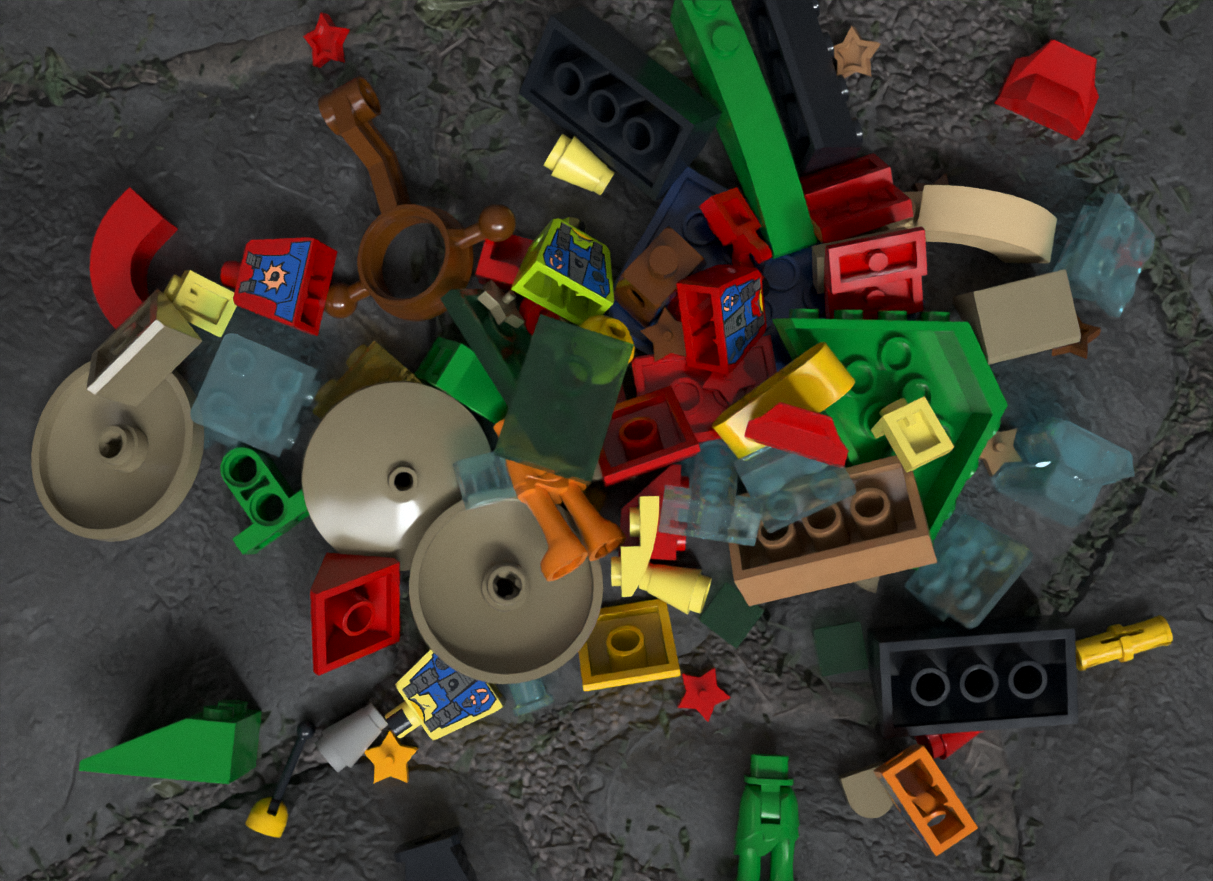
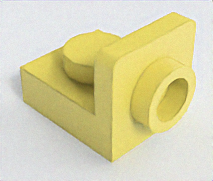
(201, 301)
(913, 432)

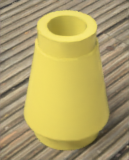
(578, 165)
(677, 586)

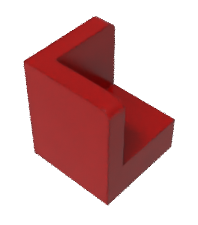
(502, 261)

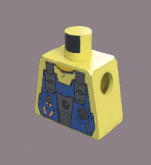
(441, 699)

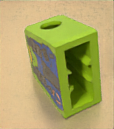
(567, 272)

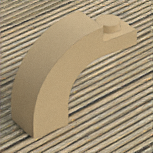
(985, 220)

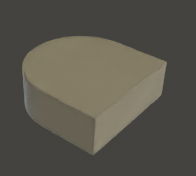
(865, 792)

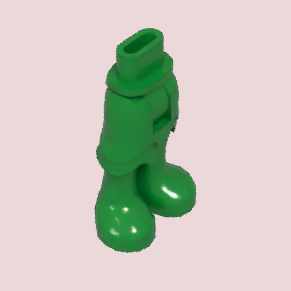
(767, 819)

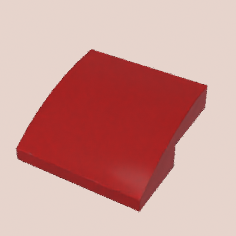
(853, 199)
(876, 273)

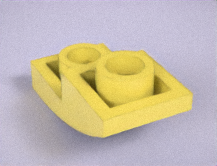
(633, 561)

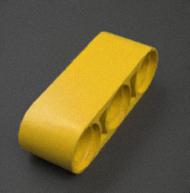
(807, 382)

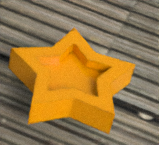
(391, 758)

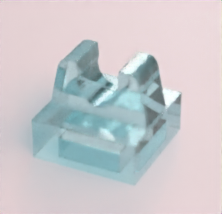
(483, 480)

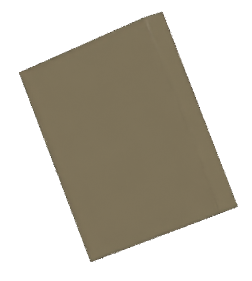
(1021, 316)
(141, 352)

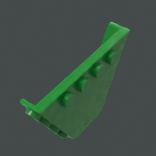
(907, 361)

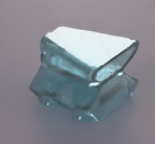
(1064, 470)

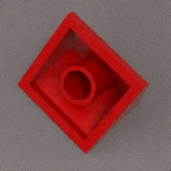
(645, 436)
(353, 608)

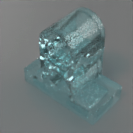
(711, 504)

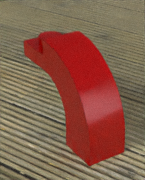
(122, 254)

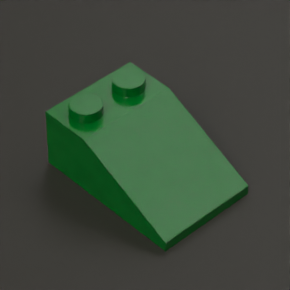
(201, 748)

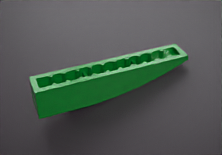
(748, 122)

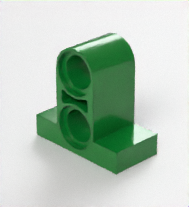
(460, 374)
(254, 497)

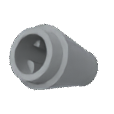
(350, 737)

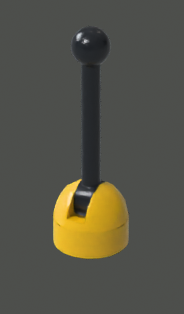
(270, 813)

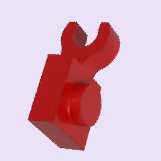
(735, 223)

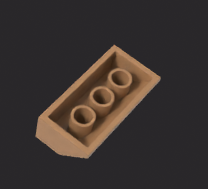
(850, 541)

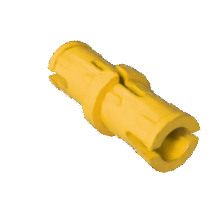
(1122, 642)

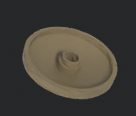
(361, 450)
(113, 465)
(490, 634)

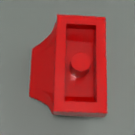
(1052, 88)
(799, 433)

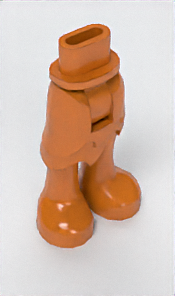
(565, 551)

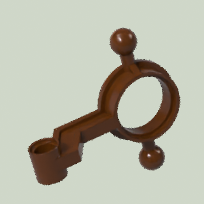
(350, 115)

